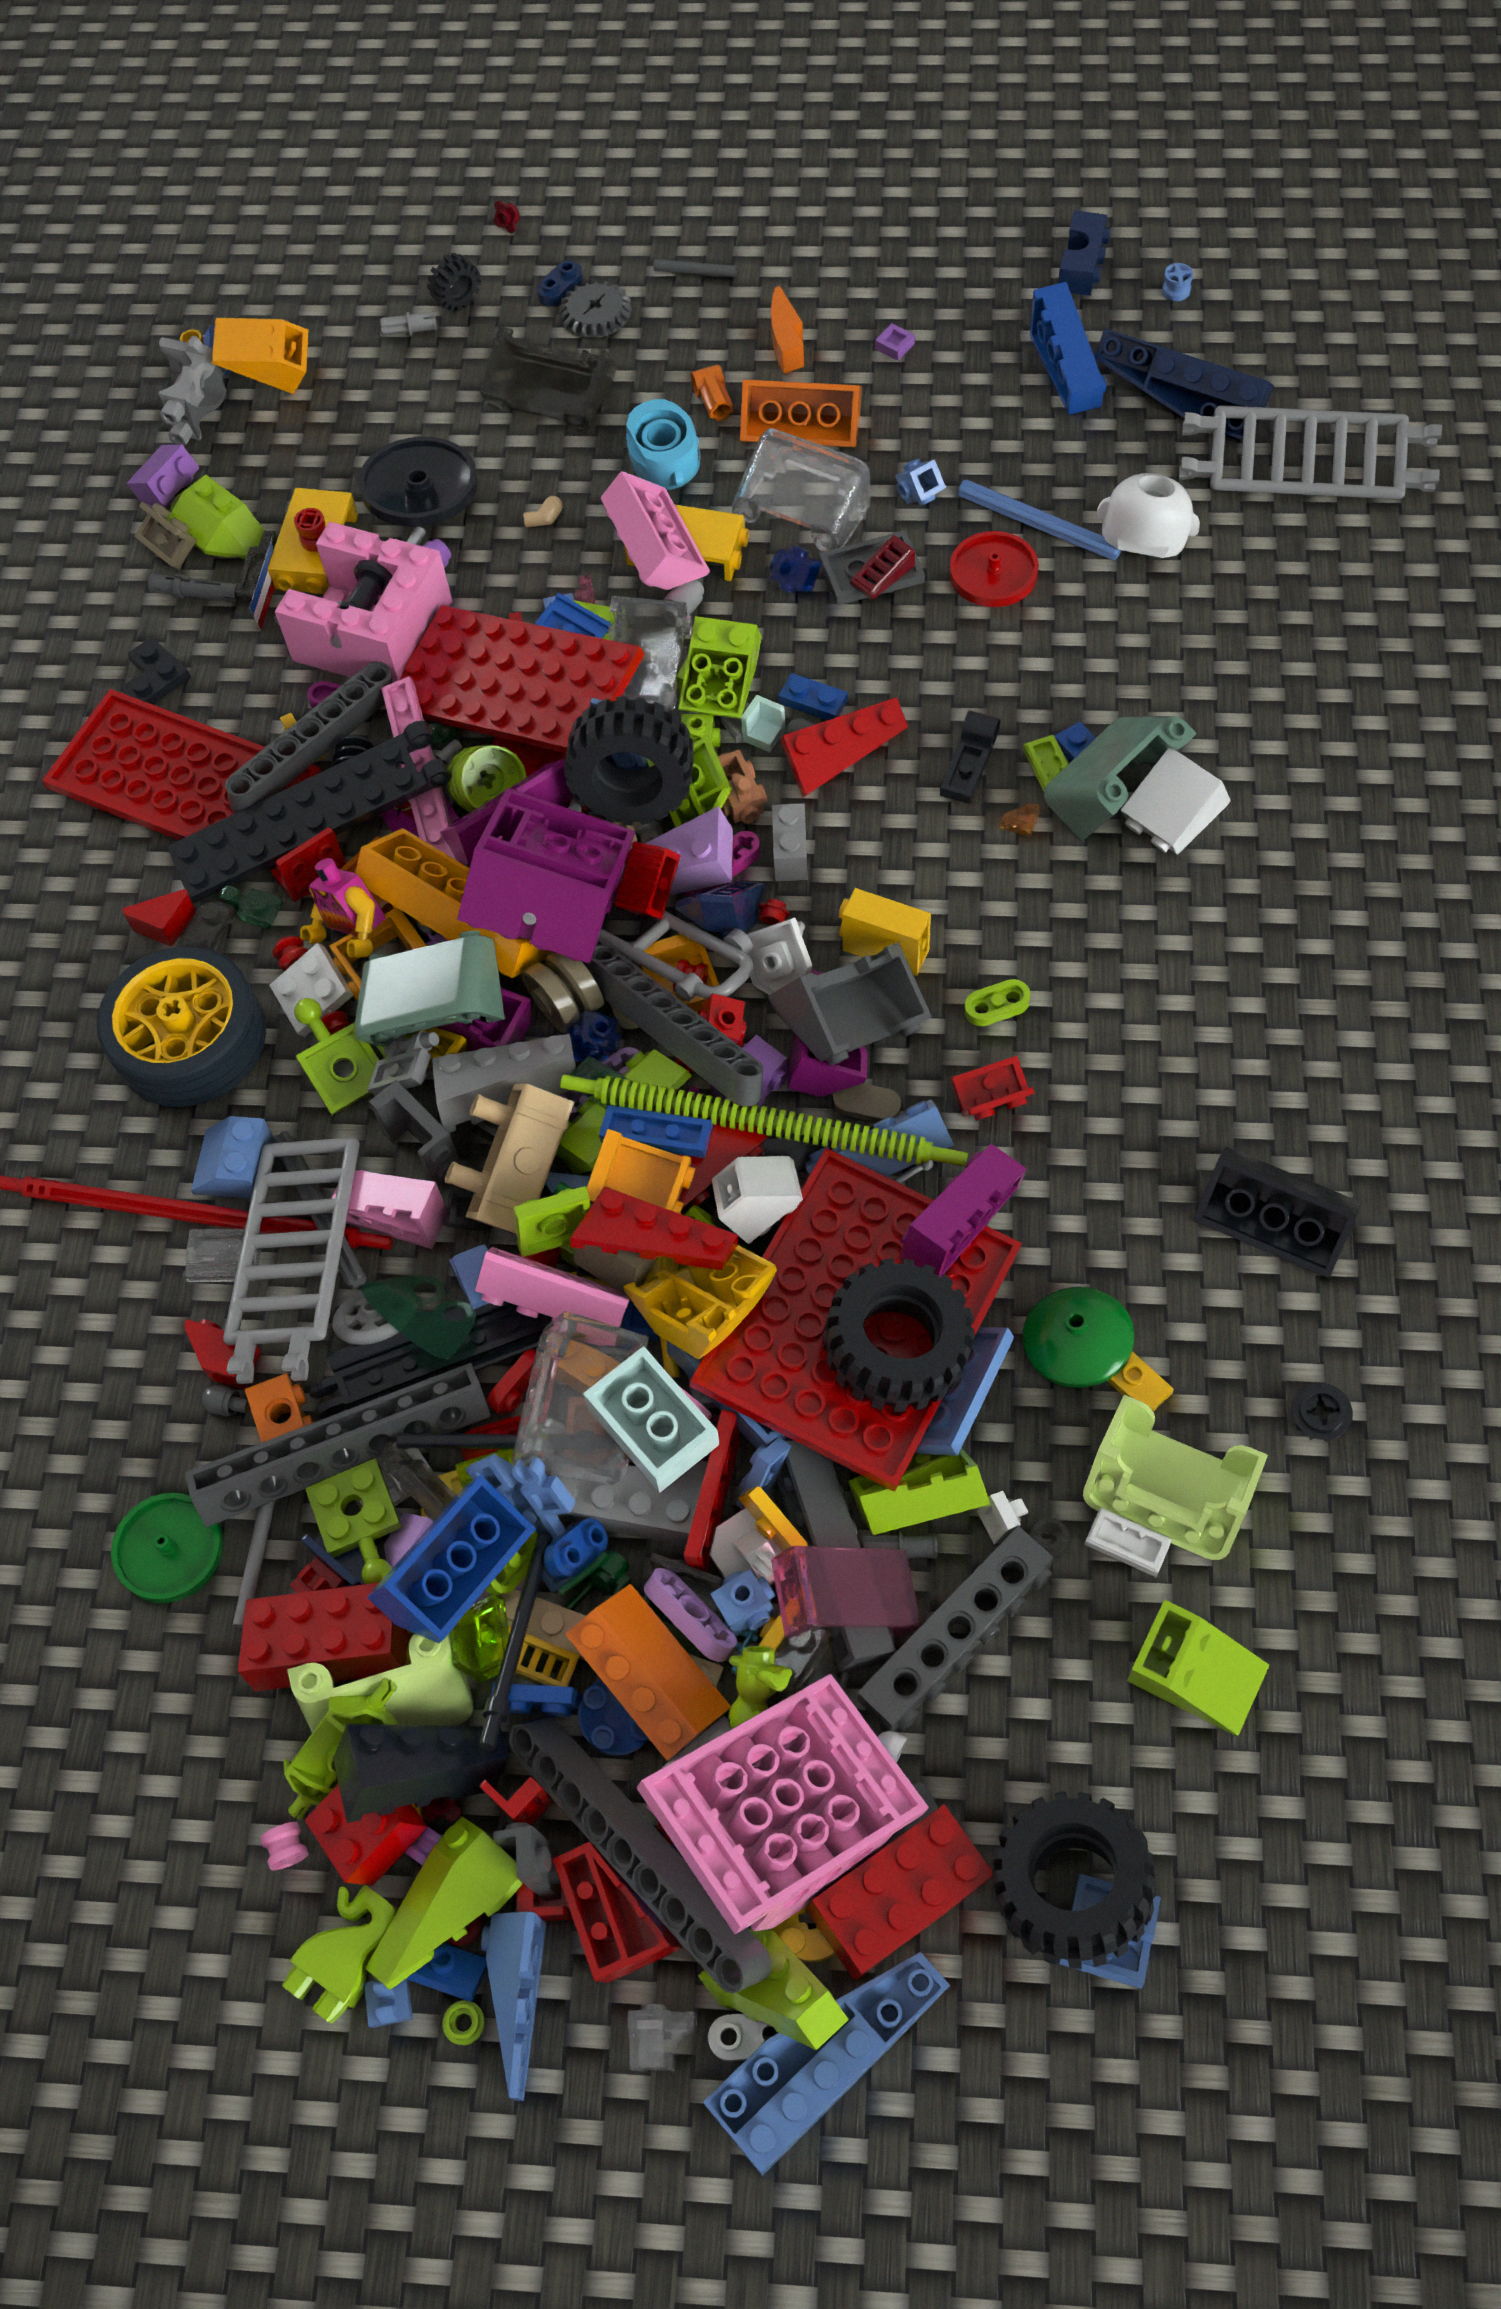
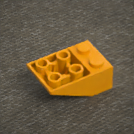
(262, 350)

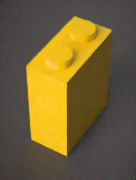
(877, 922)

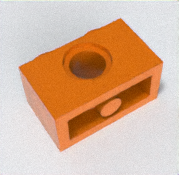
(273, 1399)

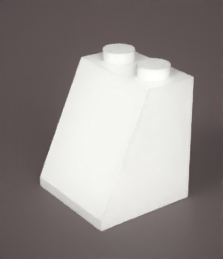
(1175, 802)

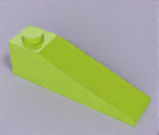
(454, 1887)

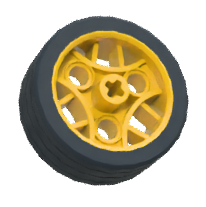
(198, 1015)

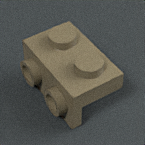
(165, 535)

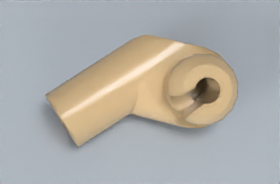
(546, 514)

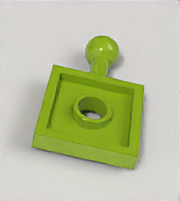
(321, 1058)
(374, 1520)

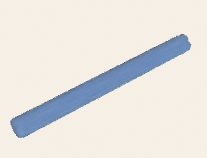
(1038, 519)

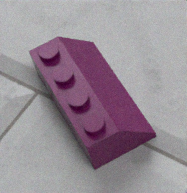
(546, 784)

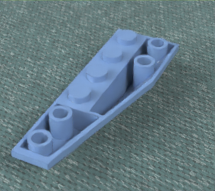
(791, 2086)

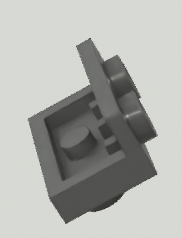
(533, 1858)

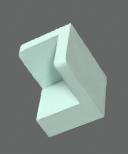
(763, 723)

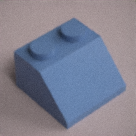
(231, 1157)

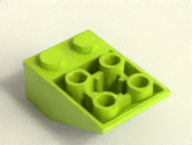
(720, 667)
(1198, 1668)

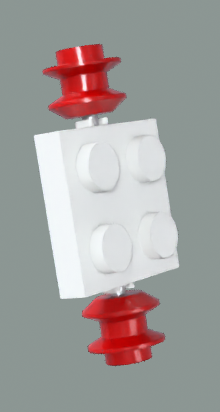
(310, 976)

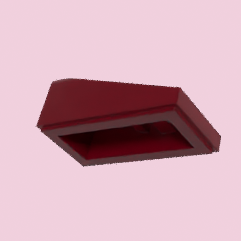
(892, 551)

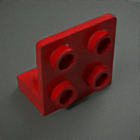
(297, 868)

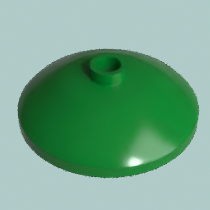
(1078, 1354)

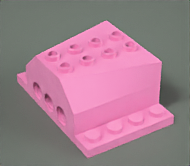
(783, 1805)

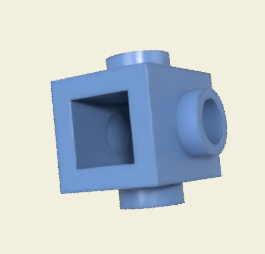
(919, 481)
(744, 1601)

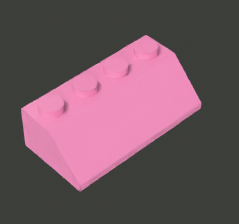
(653, 532)
(546, 1289)

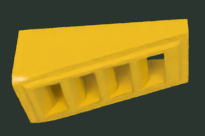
(555, 1652)

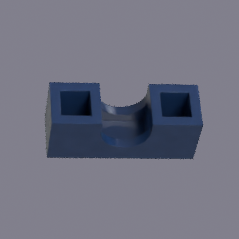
(1084, 252)

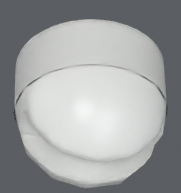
(893, 1743)

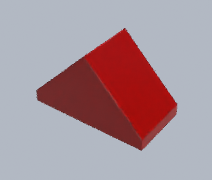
(161, 917)

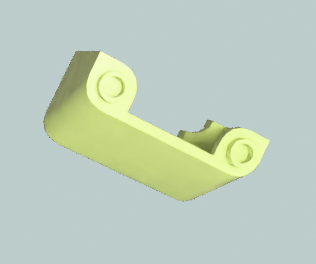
(1172, 1485)
(426, 1692)

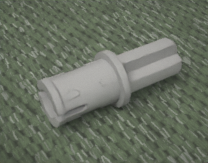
(408, 323)

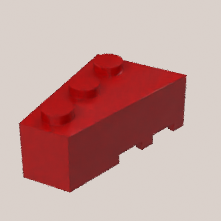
(610, 1917)

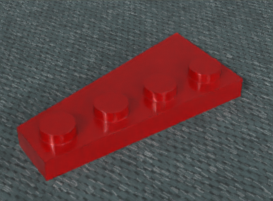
(838, 743)
(637, 1226)

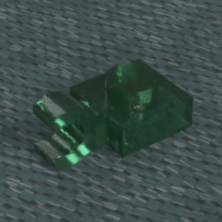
(254, 908)

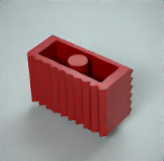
(647, 880)

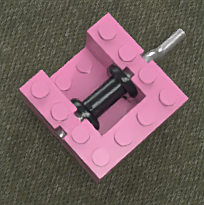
(345, 626)

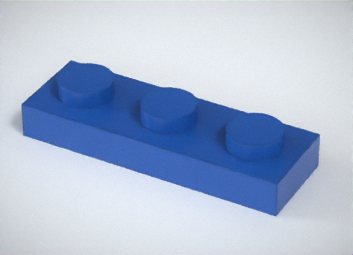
(660, 1130)

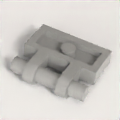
(405, 1062)

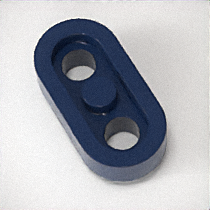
(558, 282)

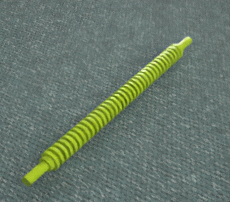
(626, 1094)

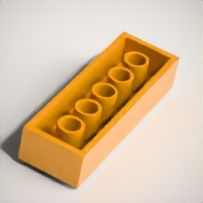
(431, 889)

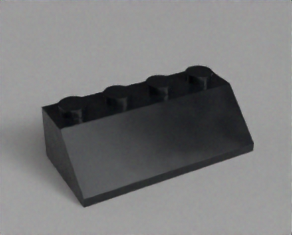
(1277, 1211)

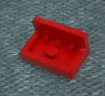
(990, 1087)

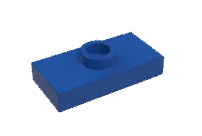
(452, 1972)

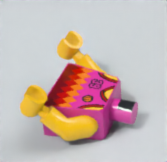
(342, 905)

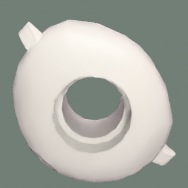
(1148, 516)

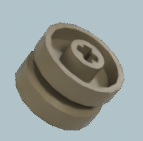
(562, 990)

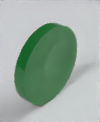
(165, 1549)

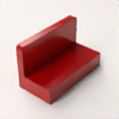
(525, 1805)

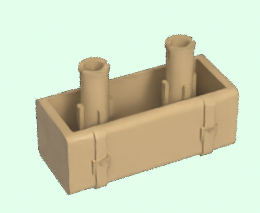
(519, 1154)

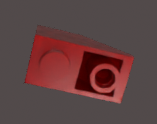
(213, 1352)

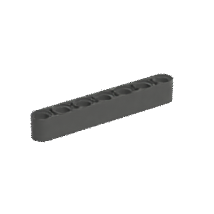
(309, 738)

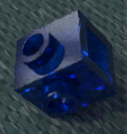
(794, 569)
(594, 1036)

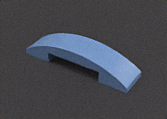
(499, 1475)

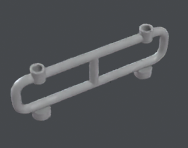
(734, 948)

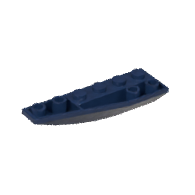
(1182, 380)

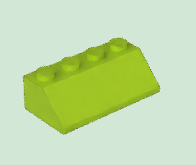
(581, 1141)

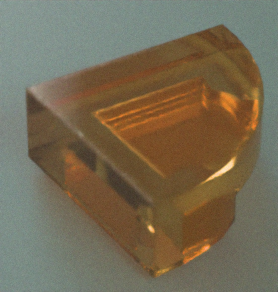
(1021, 819)

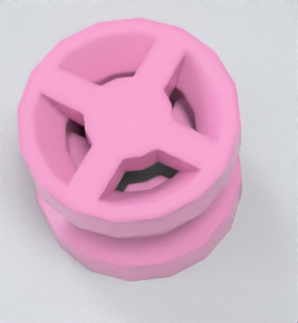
(284, 1846)

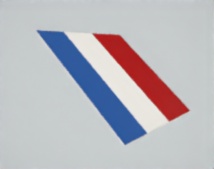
(263, 592)

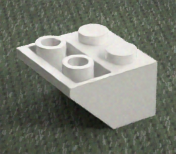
(756, 1194)

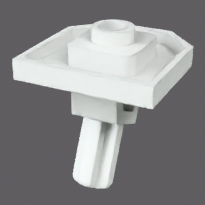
(778, 955)
(741, 1547)

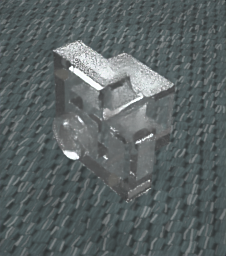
(656, 2036)

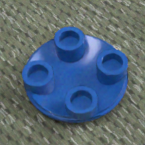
(607, 1723)

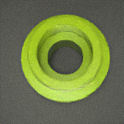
(451, 2019)

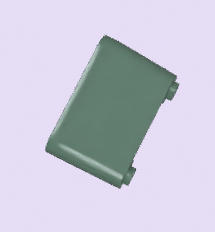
(1088, 787)
(428, 989)

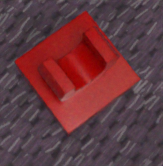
(316, 1577)

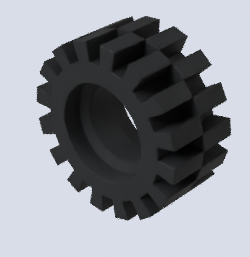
(445, 274)

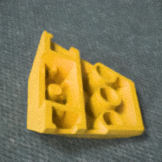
(702, 1305)

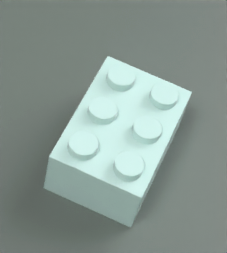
(651, 1419)

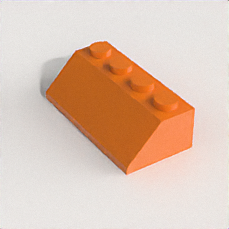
(807, 410)
(648, 1671)

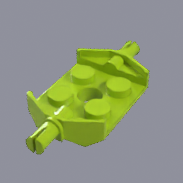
(313, 1768)

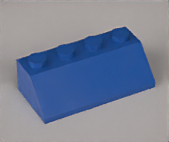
(452, 1562)

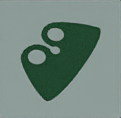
(403, 1310)

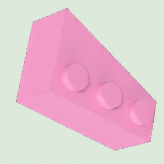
(396, 1207)

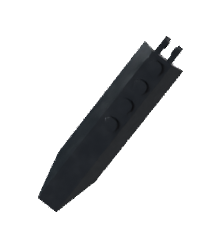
(396, 1363)

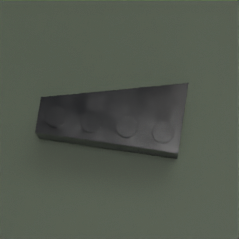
(412, 1765)

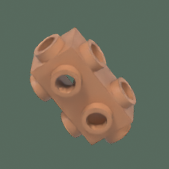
(746, 798)

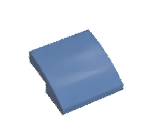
(1132, 1965)

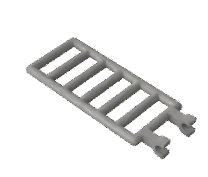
(299, 1337)

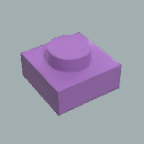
(894, 342)

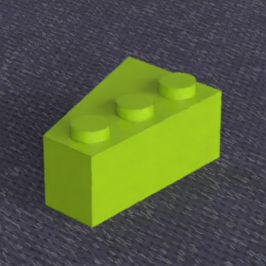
(928, 1490)
(787, 1999)

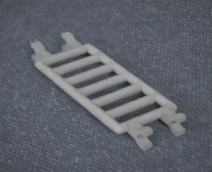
(1405, 434)

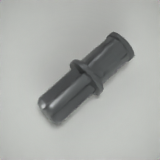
(915, 1545)

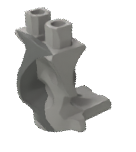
(195, 391)

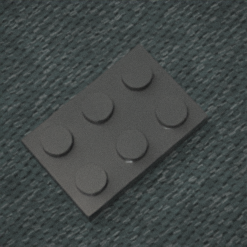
(844, 562)

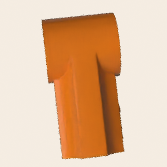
(711, 388)

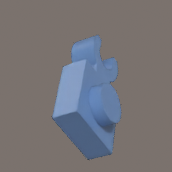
(543, 1492)

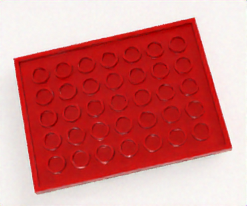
(776, 1356)

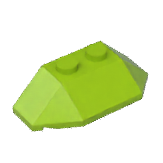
(216, 519)
(708, 784)

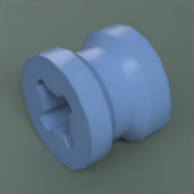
(1177, 281)

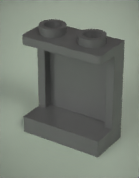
(400, 1111)

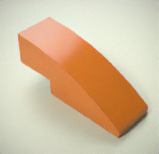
(786, 333)

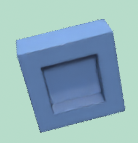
(387, 2005)

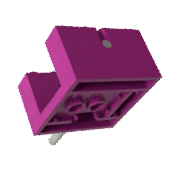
(545, 874)

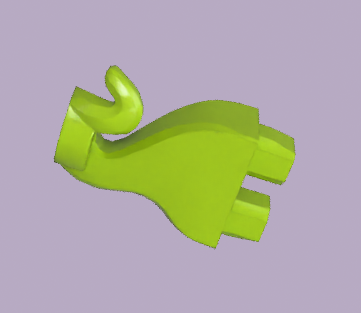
(340, 1955)

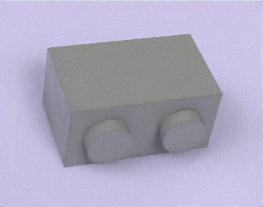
(789, 842)

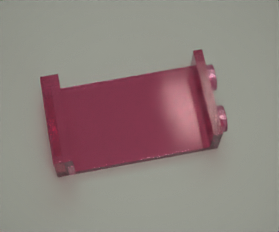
(845, 1589)

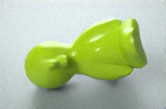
(755, 1681)

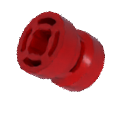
(310, 526)

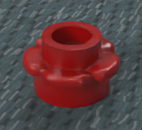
(773, 911)

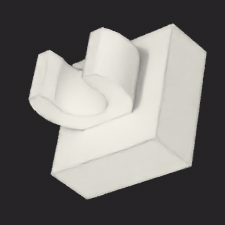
(1001, 1516)

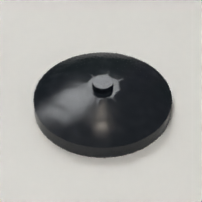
(418, 481)

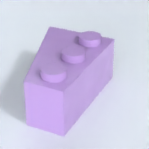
(704, 851)

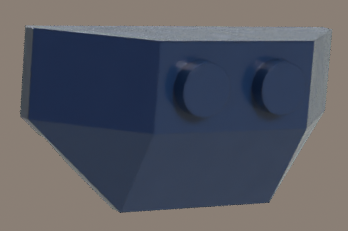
(724, 907)

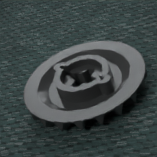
(596, 322)

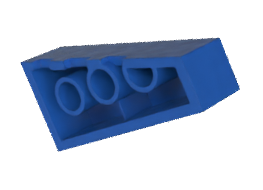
(1065, 349)

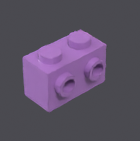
(163, 475)

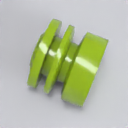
(497, 763)

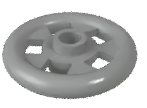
(374, 1327)

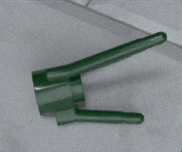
(607, 1572)

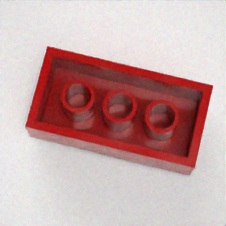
(320, 1627)
(899, 1892)

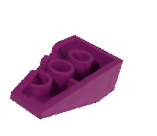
(819, 1078)

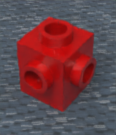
(725, 1015)

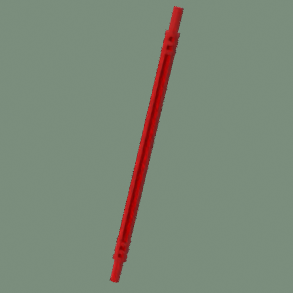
(174, 1209)

